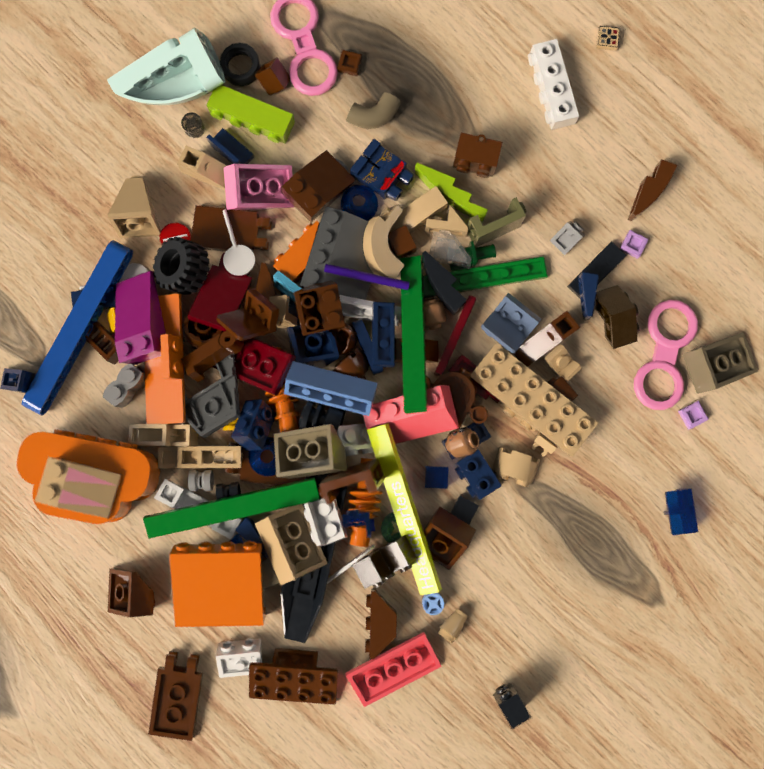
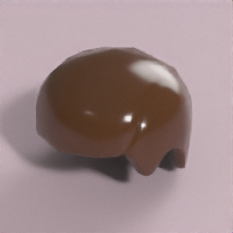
(345, 338)

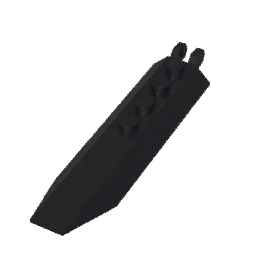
(305, 595)

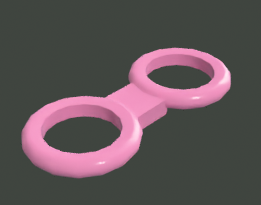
(304, 47)
(665, 354)

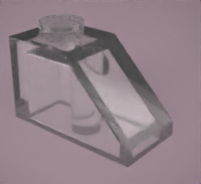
(448, 250)

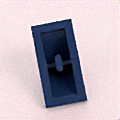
(16, 380)

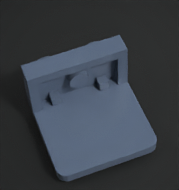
(510, 323)

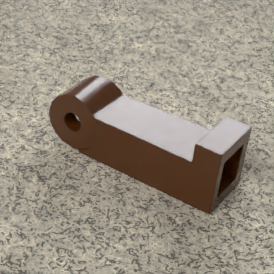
(210, 354)

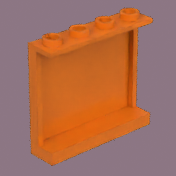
(217, 584)

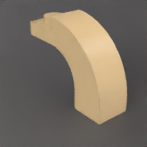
(376, 246)

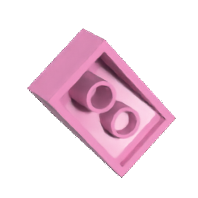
(256, 186)

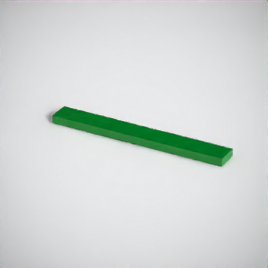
(413, 337)
(231, 508)

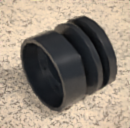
(318, 416)

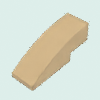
(420, 210)
(163, 435)

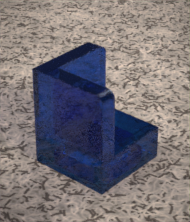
(436, 477)

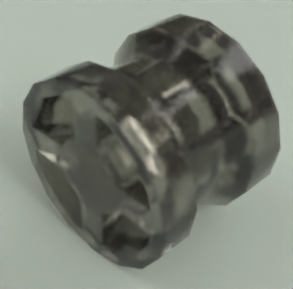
(192, 120)

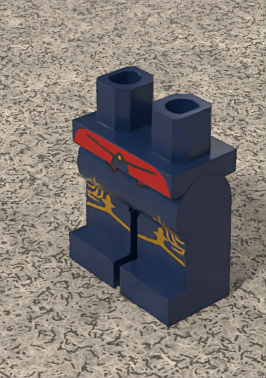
(381, 171)

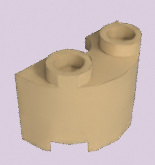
(516, 466)

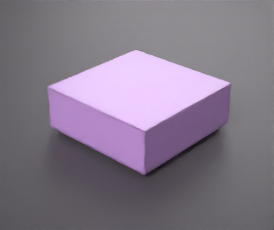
(634, 244)
(693, 415)

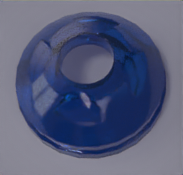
(367, 210)
(258, 465)

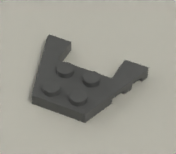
(217, 403)

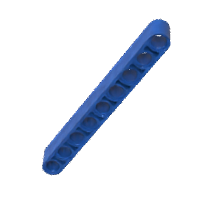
(72, 334)

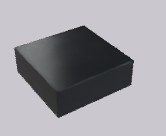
(464, 509)

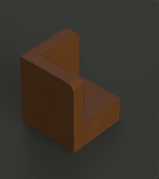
(273, 76)
(401, 242)

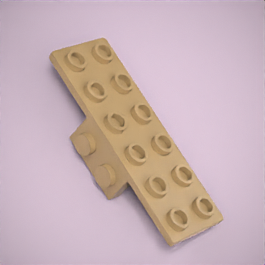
(533, 400)

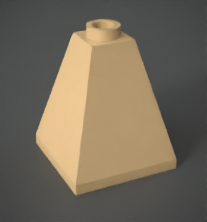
(133, 210)

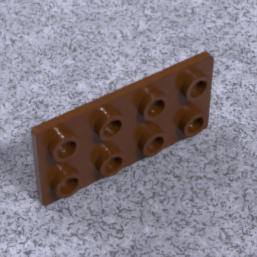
(293, 678)

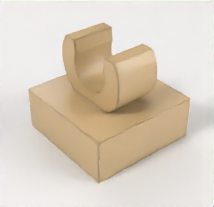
(545, 443)

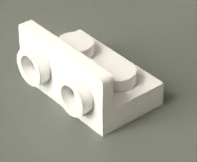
(355, 438)
(324, 522)
(235, 656)

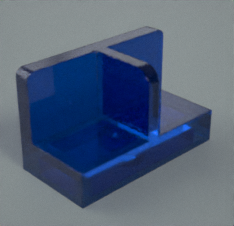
(681, 511)

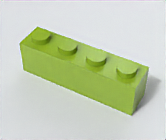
(251, 114)

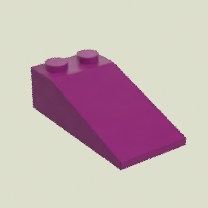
(138, 320)

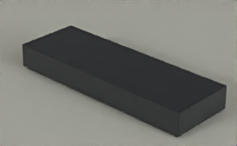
(600, 265)

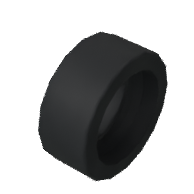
(239, 49)

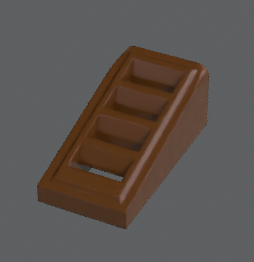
(110, 353)

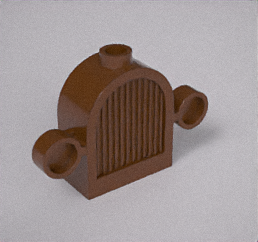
(463, 394)

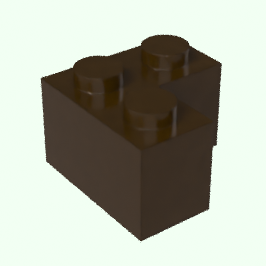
(618, 316)
(384, 562)

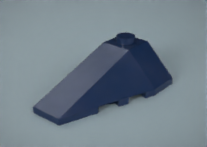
(312, 349)

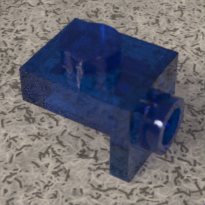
(355, 518)

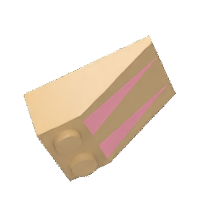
(78, 487)

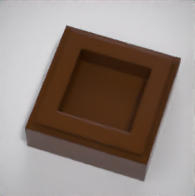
(349, 63)

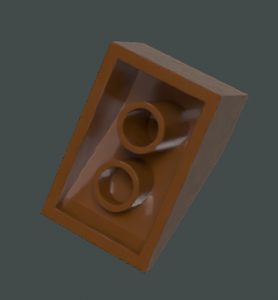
(317, 185)

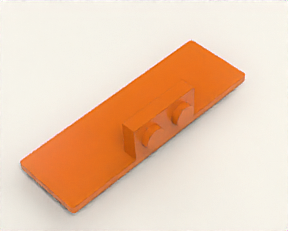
(166, 373)

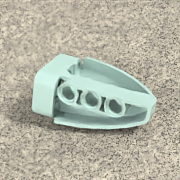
(171, 72)

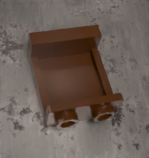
(368, 471)

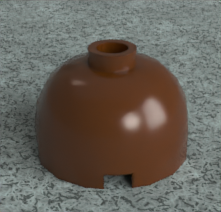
(353, 364)

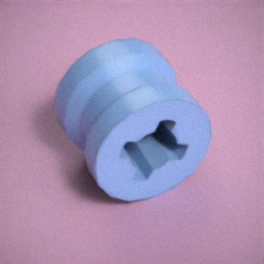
(435, 606)

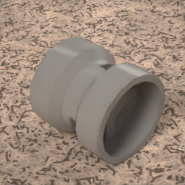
(200, 480)

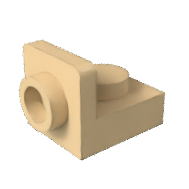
(562, 363)

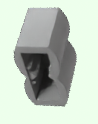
(123, 389)

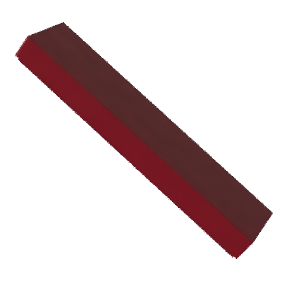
(455, 335)

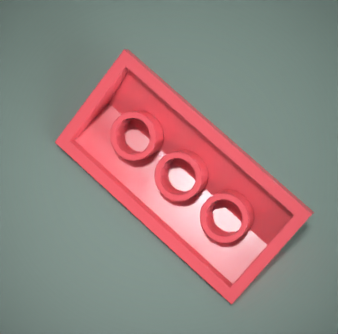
(393, 669)

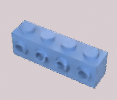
(335, 388)

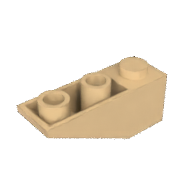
(202, 167)

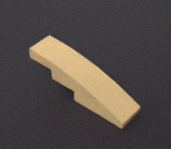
(200, 457)

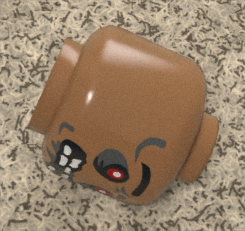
(462, 442)

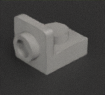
(567, 236)

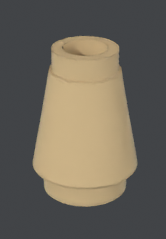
(452, 626)

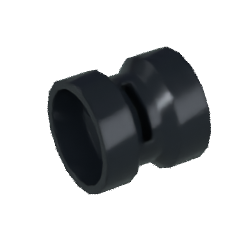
(224, 491)

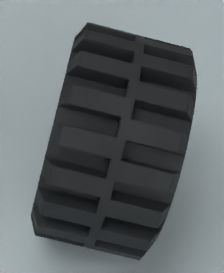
(181, 266)

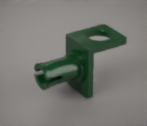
(476, 254)

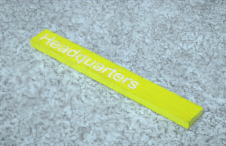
(404, 508)

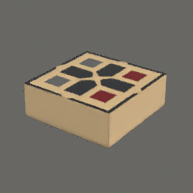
(608, 38)

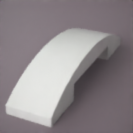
(178, 497)

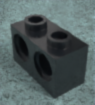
(511, 705)

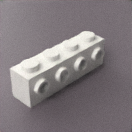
(553, 84)

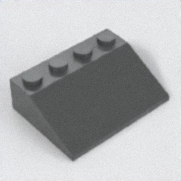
(339, 244)

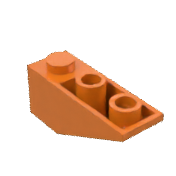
(295, 259)

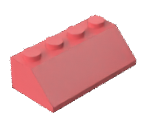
(407, 427)

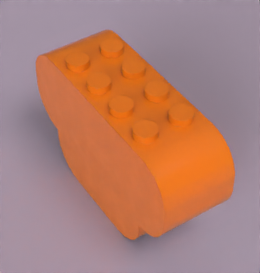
(136, 466)

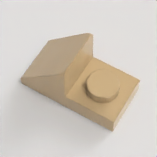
(453, 224)

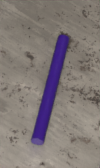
(366, 276)

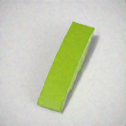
(454, 196)

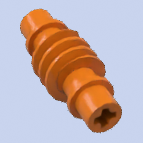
(284, 410)
(365, 503)

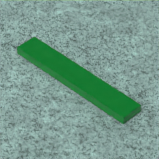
(494, 275)

